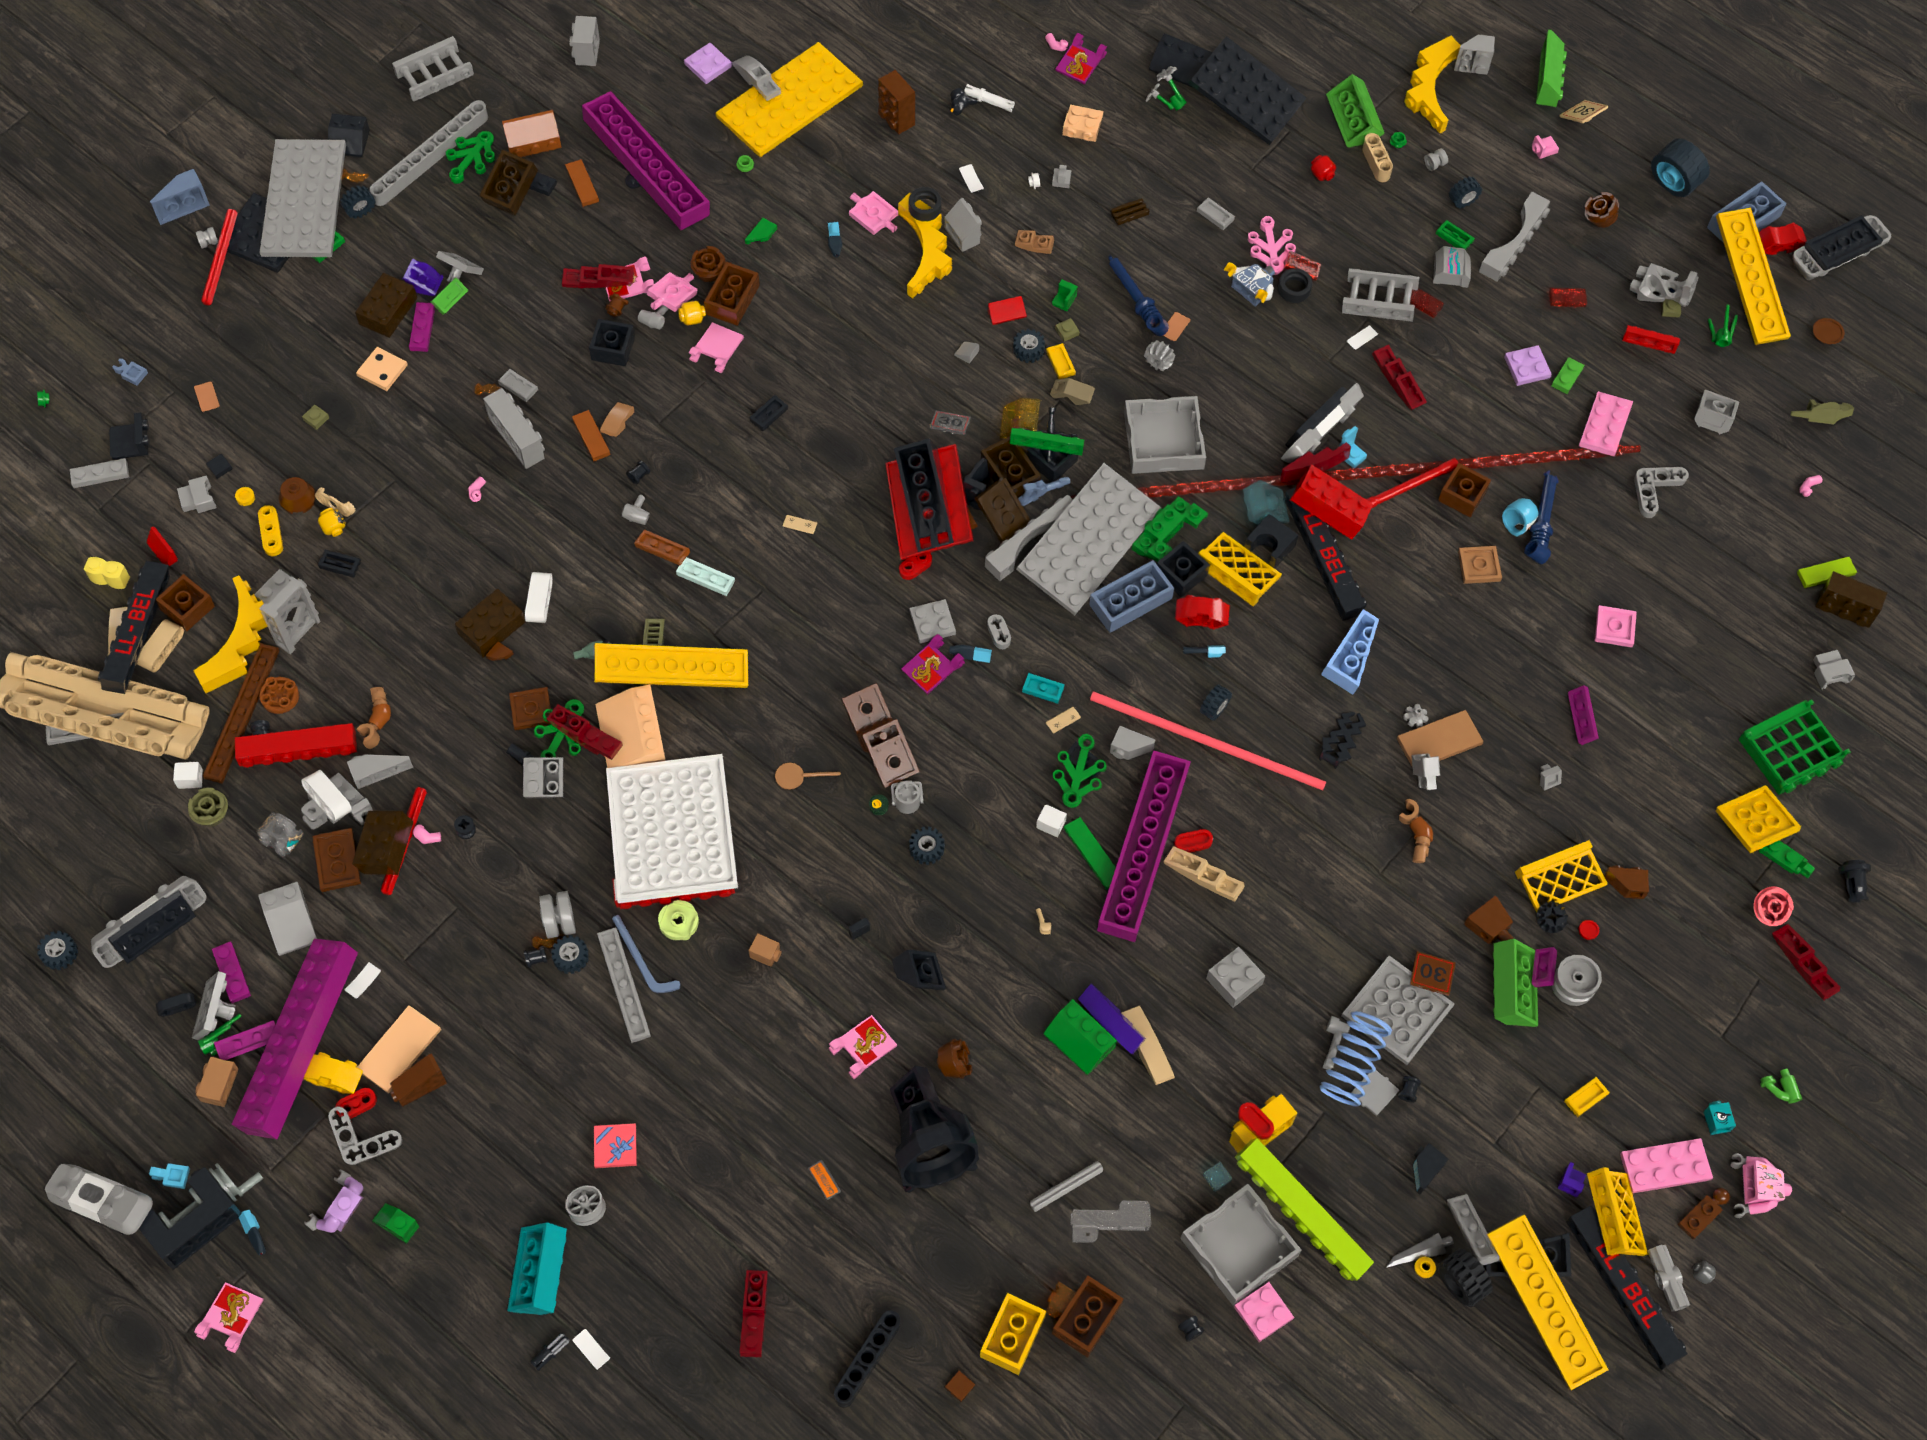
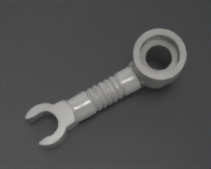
(1337, 1028)

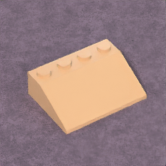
(634, 722)

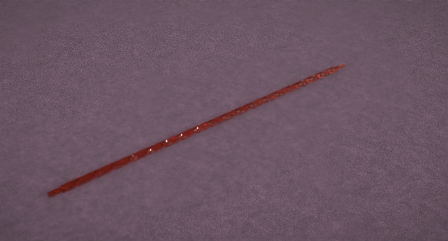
(1380, 471)

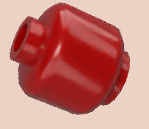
(1323, 168)

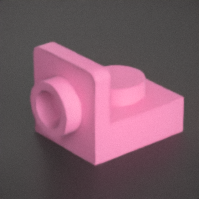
(1544, 147)

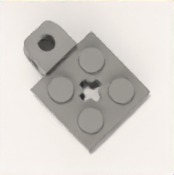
(314, 812)

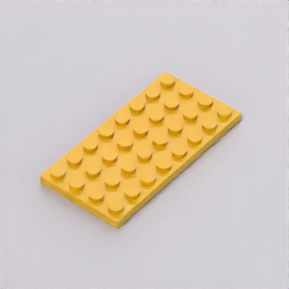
(808, 89)

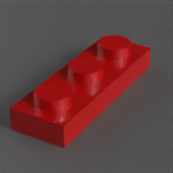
(1651, 339)

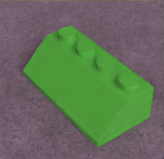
(1551, 71)
(1354, 111)
(1513, 989)

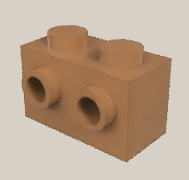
(216, 1081)

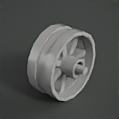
(585, 1206)

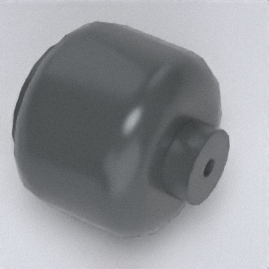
(1704, 1272)

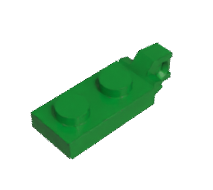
(1787, 858)

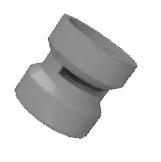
(1436, 159)
(207, 237)

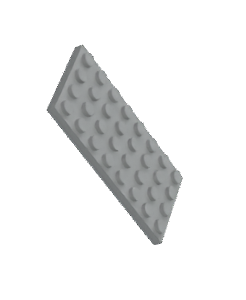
(303, 198)
(1088, 539)

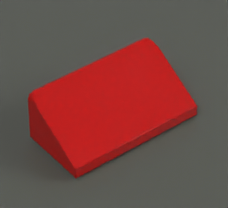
(1006, 310)
(161, 547)

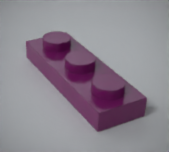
(422, 327)
(1583, 715)
(228, 963)
(244, 1041)

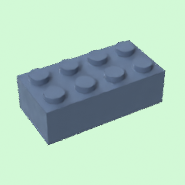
(1764, 205)
(1131, 596)

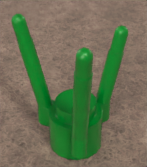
(1723, 336)
(207, 1043)

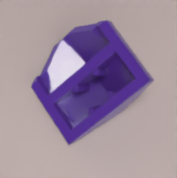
(423, 278)

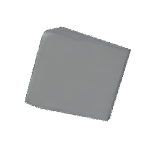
(967, 351)

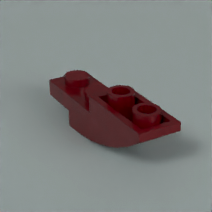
(583, 733)
(754, 1313)

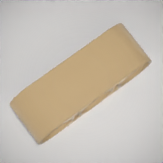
(1377, 157)
(160, 645)

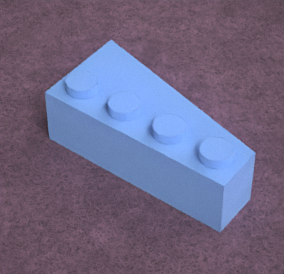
(1350, 658)

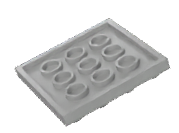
(1406, 1008)

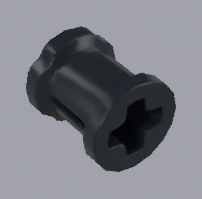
(638, 472)
(535, 956)
(1409, 1089)

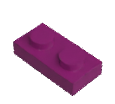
(1544, 967)

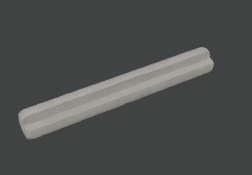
(1066, 1186)

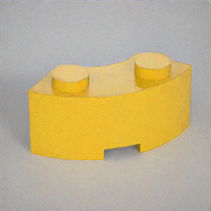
(333, 1073)

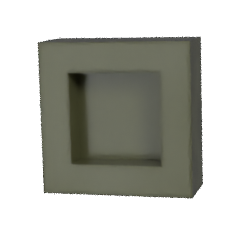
(1670, 308)
(1067, 330)
(315, 417)

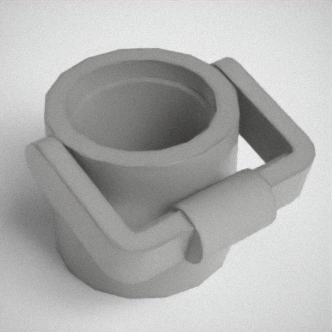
(907, 796)

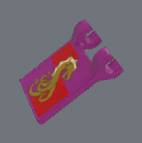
(1080, 62)
(931, 666)

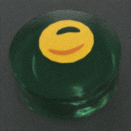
(878, 804)

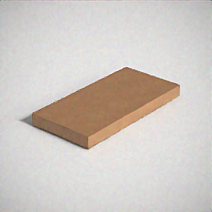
(1442, 737)

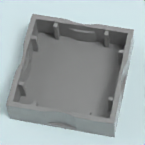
(1164, 435)
(1240, 1244)

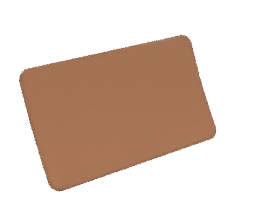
(1176, 326)
(206, 396)

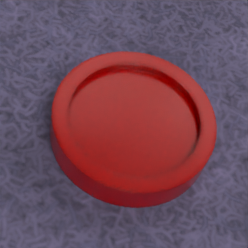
(1588, 930)

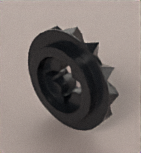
(1547, 924)

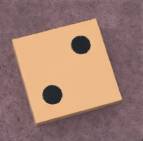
(381, 368)

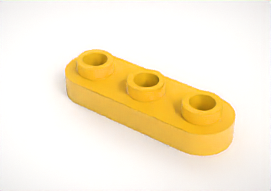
(270, 536)

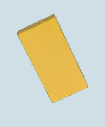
(1060, 361)
(1586, 1097)

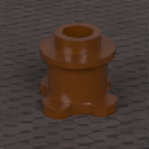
(616, 305)

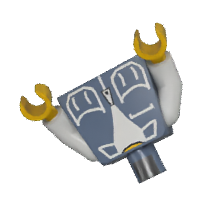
(1252, 282)

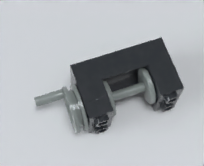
(199, 1222)

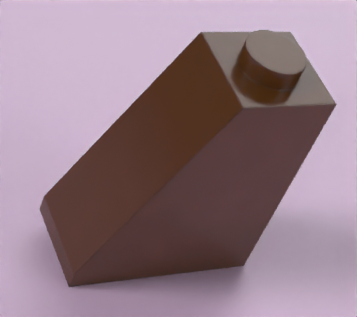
(417, 1081)

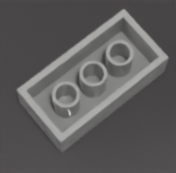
(514, 428)

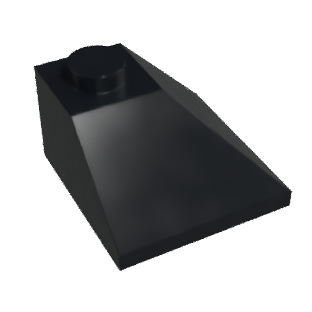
(919, 969)

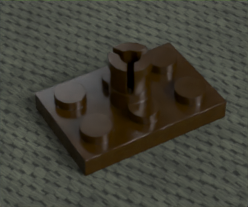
(1002, 509)

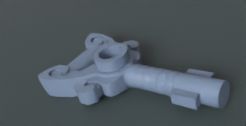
(1039, 488)

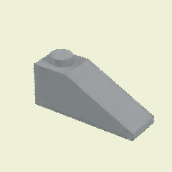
(373, 768)

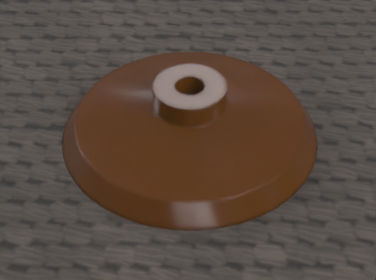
(1828, 331)

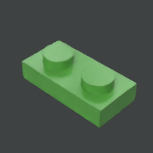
(449, 296)
(1568, 375)

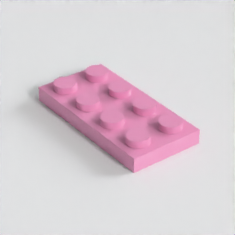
(1606, 424)
(1666, 1165)

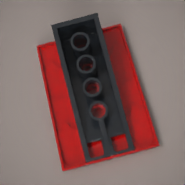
(928, 498)

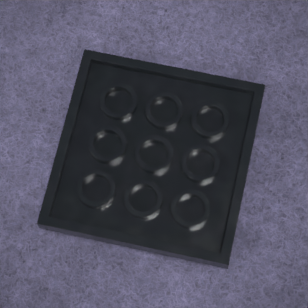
(247, 235)

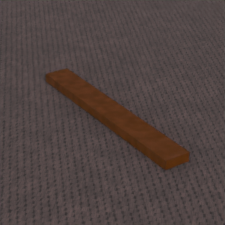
(241, 713)

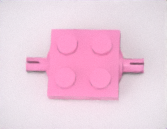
(873, 212)
(672, 291)

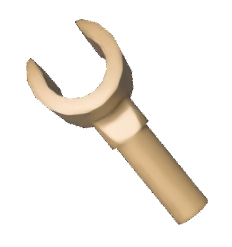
(1045, 928)

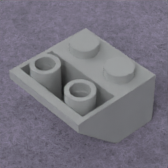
(1475, 55)
(963, 225)
(543, 777)

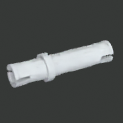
(982, 95)

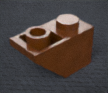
(1628, 881)

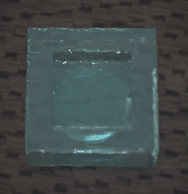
(1217, 1176)

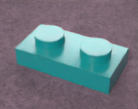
(1043, 688)

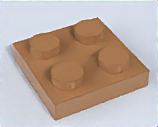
(1479, 564)

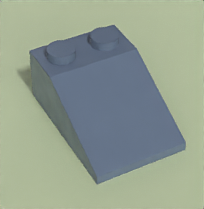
(179, 197)

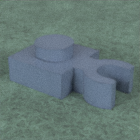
(132, 373)

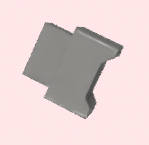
(196, 495)
(1832, 669)
(1426, 769)

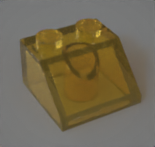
(1020, 414)

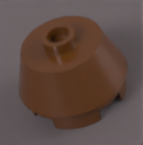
(1602, 209)
(708, 263)
(296, 495)
(954, 1059)

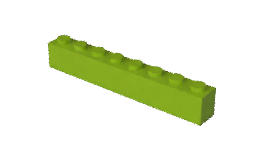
(1304, 1210)

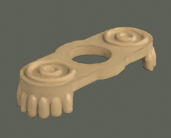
(345, 509)

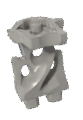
(1668, 289)

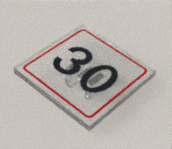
(950, 422)

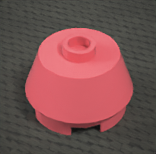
(1773, 906)

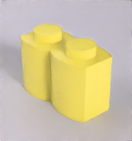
(105, 572)

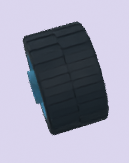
(1680, 167)

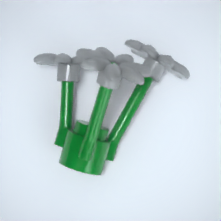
(1177, 100)

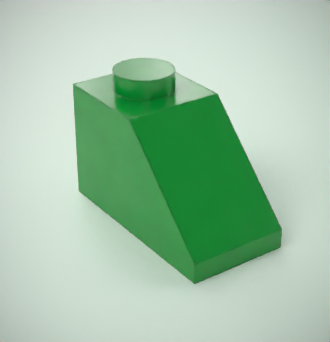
(396, 1222)

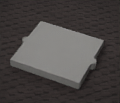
(1377, 1093)

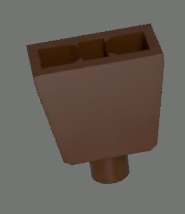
(1490, 922)

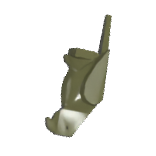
(1825, 413)

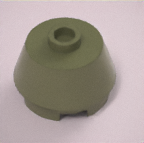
(208, 807)

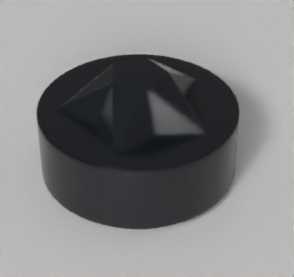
(631, 182)

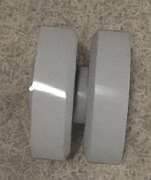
(559, 914)
(1576, 980)

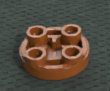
(279, 695)

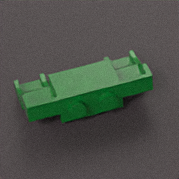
(1164, 526)

